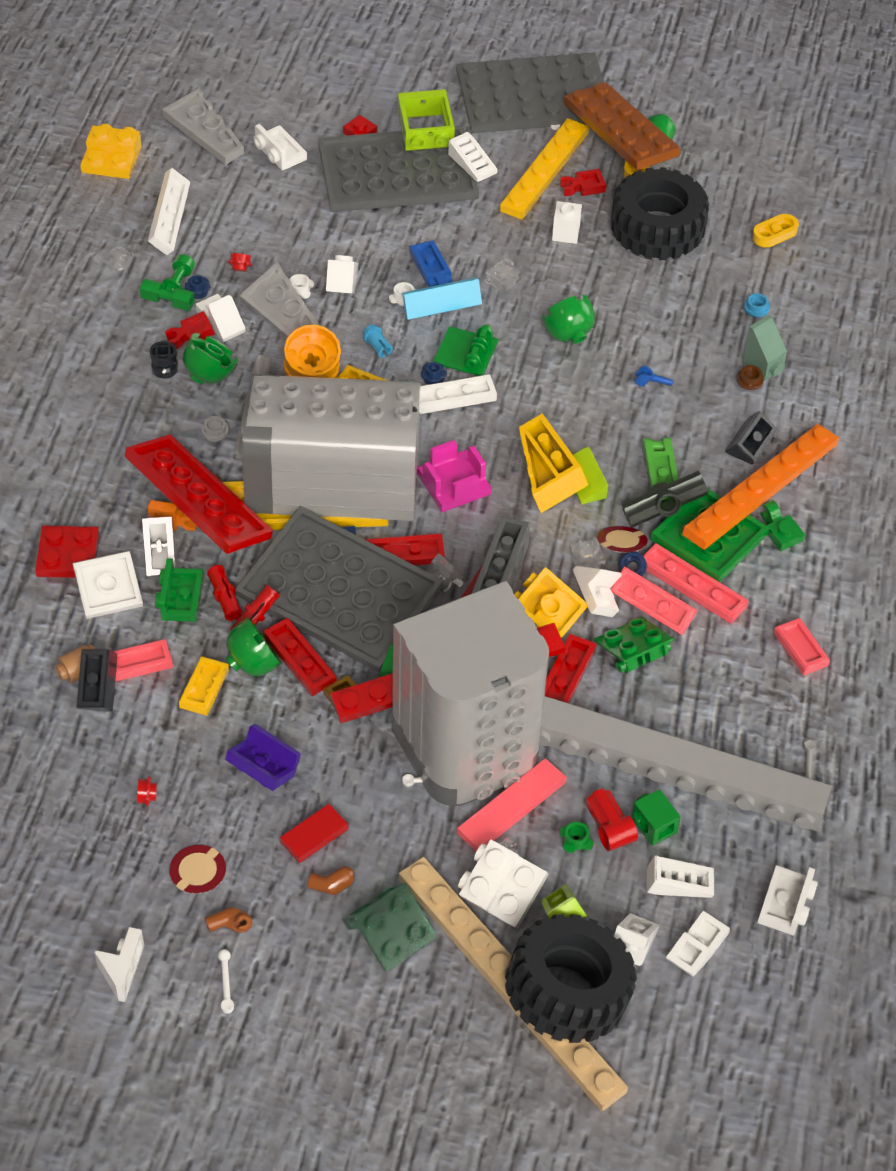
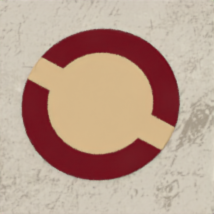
(622, 539)
(197, 869)

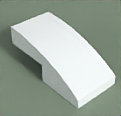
(698, 944)

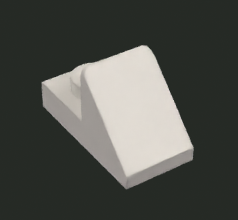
(222, 316)
(596, 589)
(637, 935)
(120, 967)

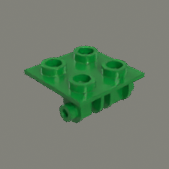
(467, 350)
(635, 644)

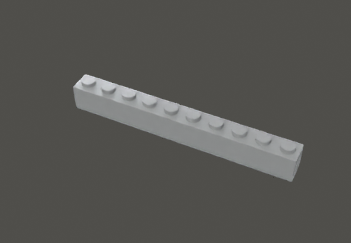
(684, 764)

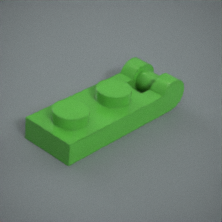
(660, 461)

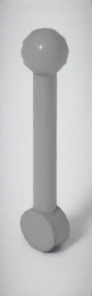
(809, 747)

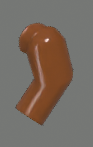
(334, 883)
(229, 918)

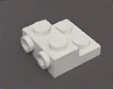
(502, 883)

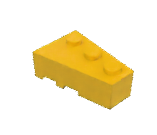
(550, 464)

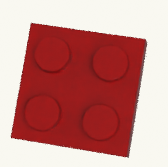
(64, 546)

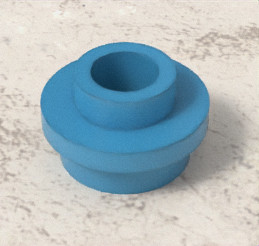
(757, 305)

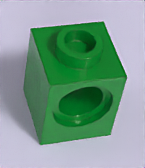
(655, 817)

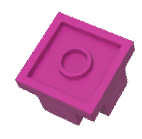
(454, 476)

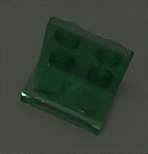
(392, 925)

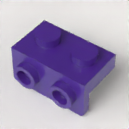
(264, 758)

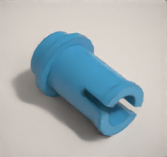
(373, 335)

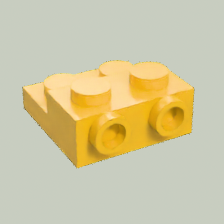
(111, 151)
(550, 601)

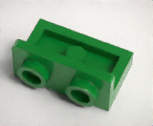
(179, 593)

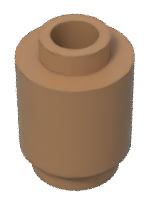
(69, 664)

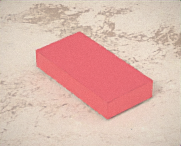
(801, 646)
(143, 660)

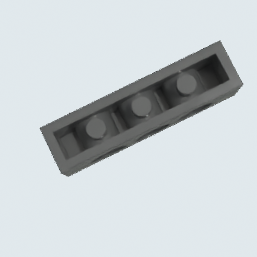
(504, 554)

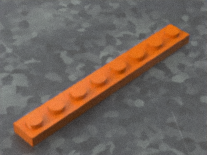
(760, 486)

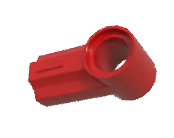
(613, 827)

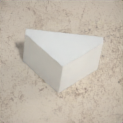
(158, 543)

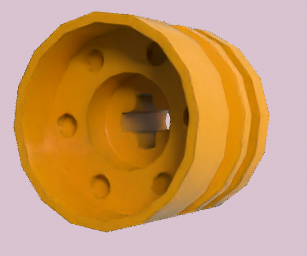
(314, 347)

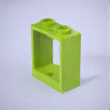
(435, 104)

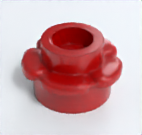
(239, 261)
(146, 791)

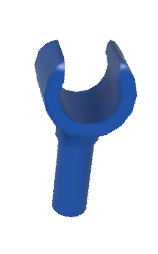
(645, 375)

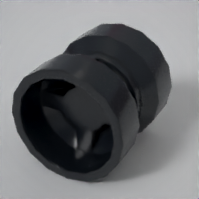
(163, 359)

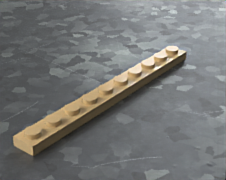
(491, 960)

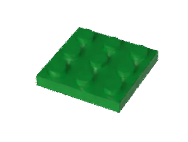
(721, 555)

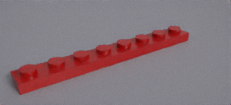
(378, 693)

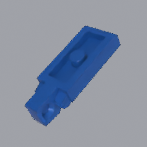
(430, 263)

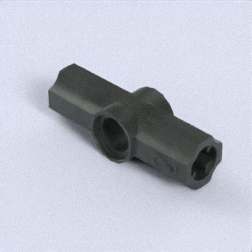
(650, 505)

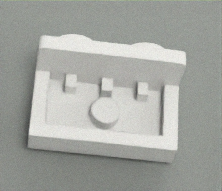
(279, 147)
(786, 900)

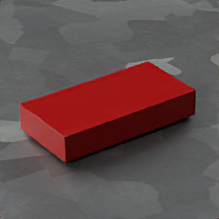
(314, 833)

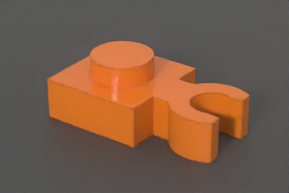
(167, 509)

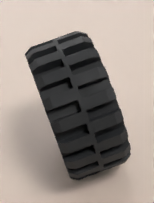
(654, 234)
(561, 1008)

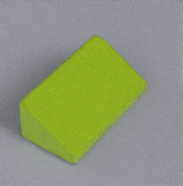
(597, 484)
(562, 902)

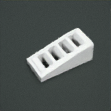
(467, 144)
(667, 886)

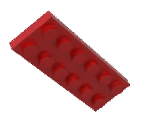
(198, 493)

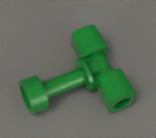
(170, 288)

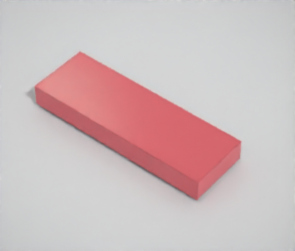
(654, 601)

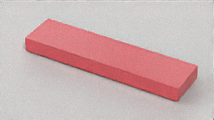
(694, 583)
(512, 805)

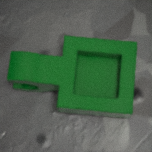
(782, 530)

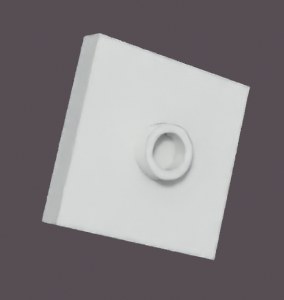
(107, 585)

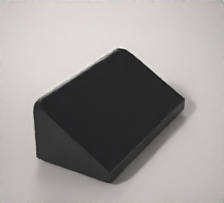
(752, 438)
(97, 680)

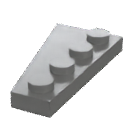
(200, 122)
(278, 302)

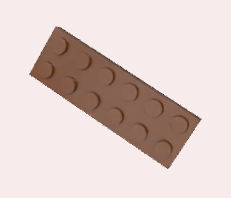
(622, 126)

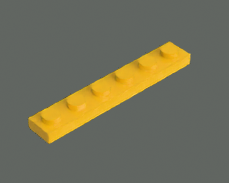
(544, 169)

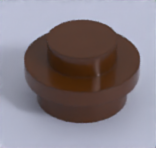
(750, 377)

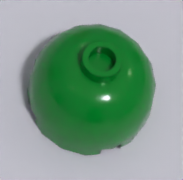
(570, 320)
(208, 360)
(250, 650)

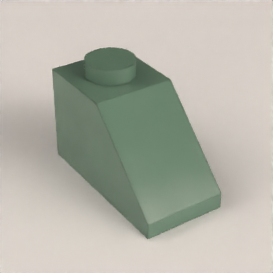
(765, 348)

